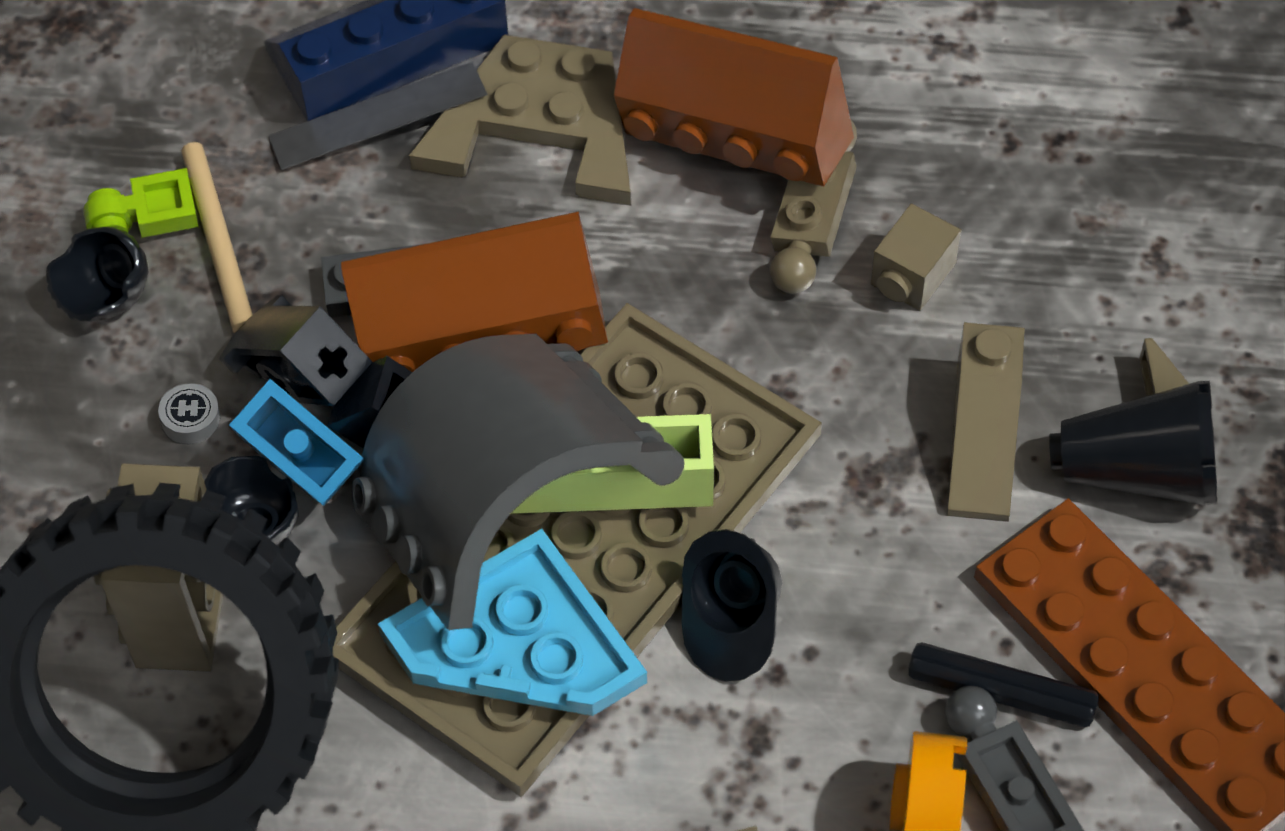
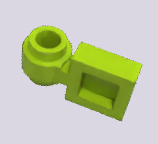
(158, 204)

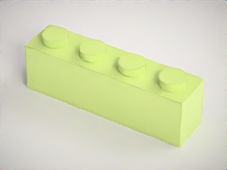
(628, 488)

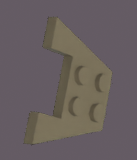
(541, 97)

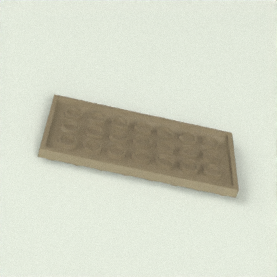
(622, 557)

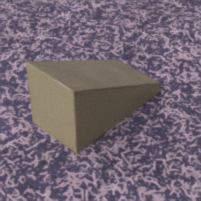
(1157, 369)

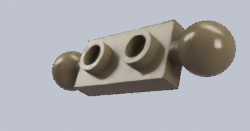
(809, 224)

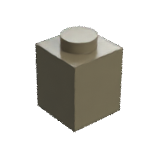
(915, 257)

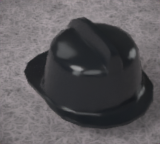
(729, 604)

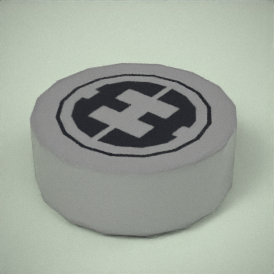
(189, 413)

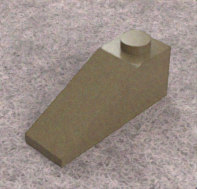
(985, 421)

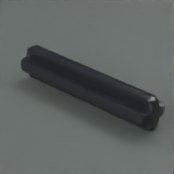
(1004, 684)

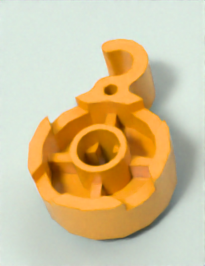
(928, 789)

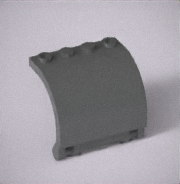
(475, 441)

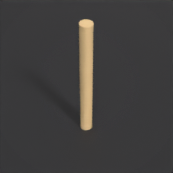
(216, 235)

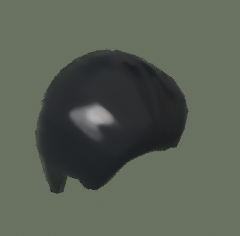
(98, 274)

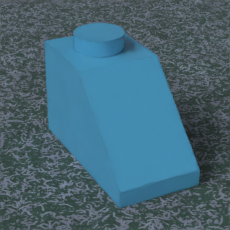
(296, 442)

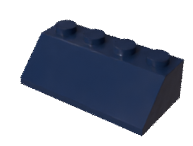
(381, 48)

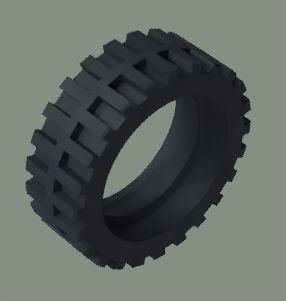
(90, 793)

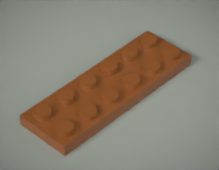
(1148, 665)

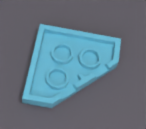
(530, 641)

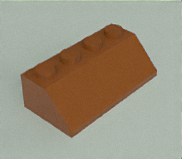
(733, 97)
(475, 287)

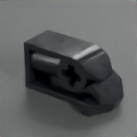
(298, 351)

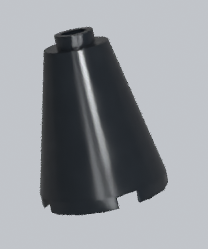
(1144, 446)

